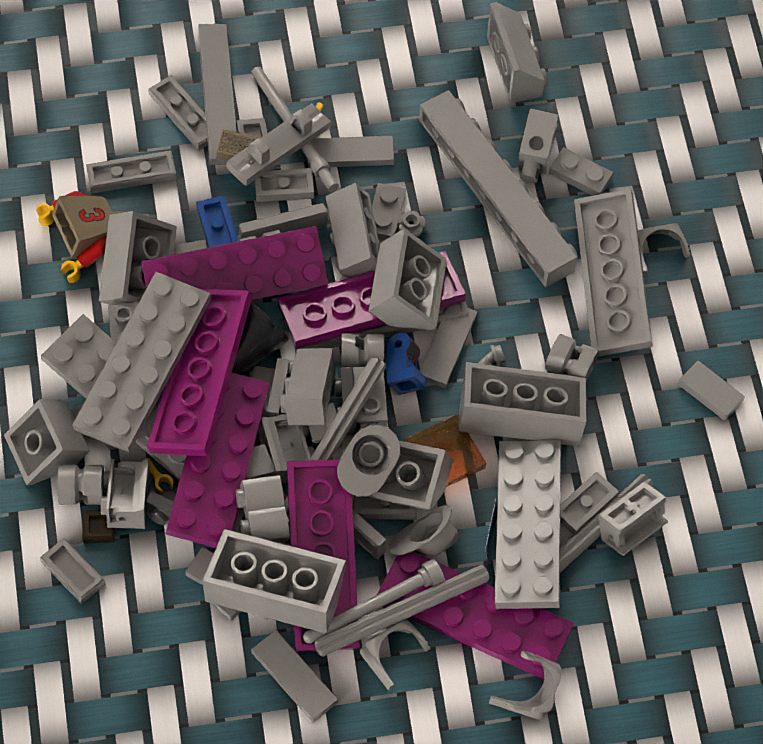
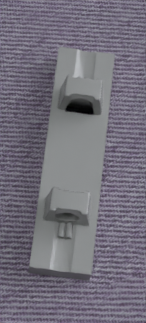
(278, 144)

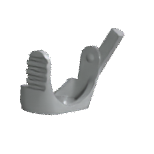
(672, 230)
(372, 646)
(544, 699)

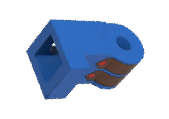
(402, 365)

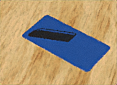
(491, 529)

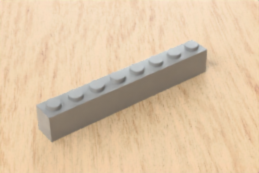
(498, 188)

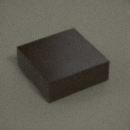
(95, 528)

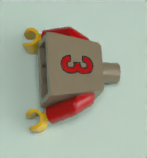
(82, 225)

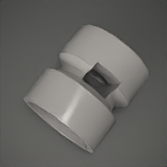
(358, 350)
(570, 358)
(80, 484)

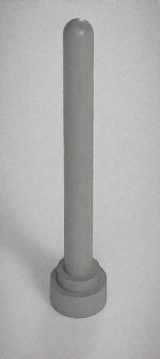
(428, 575)

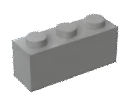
(353, 230)
(309, 386)

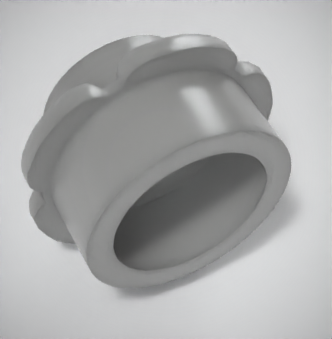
(412, 216)

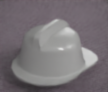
(368, 460)
(427, 535)

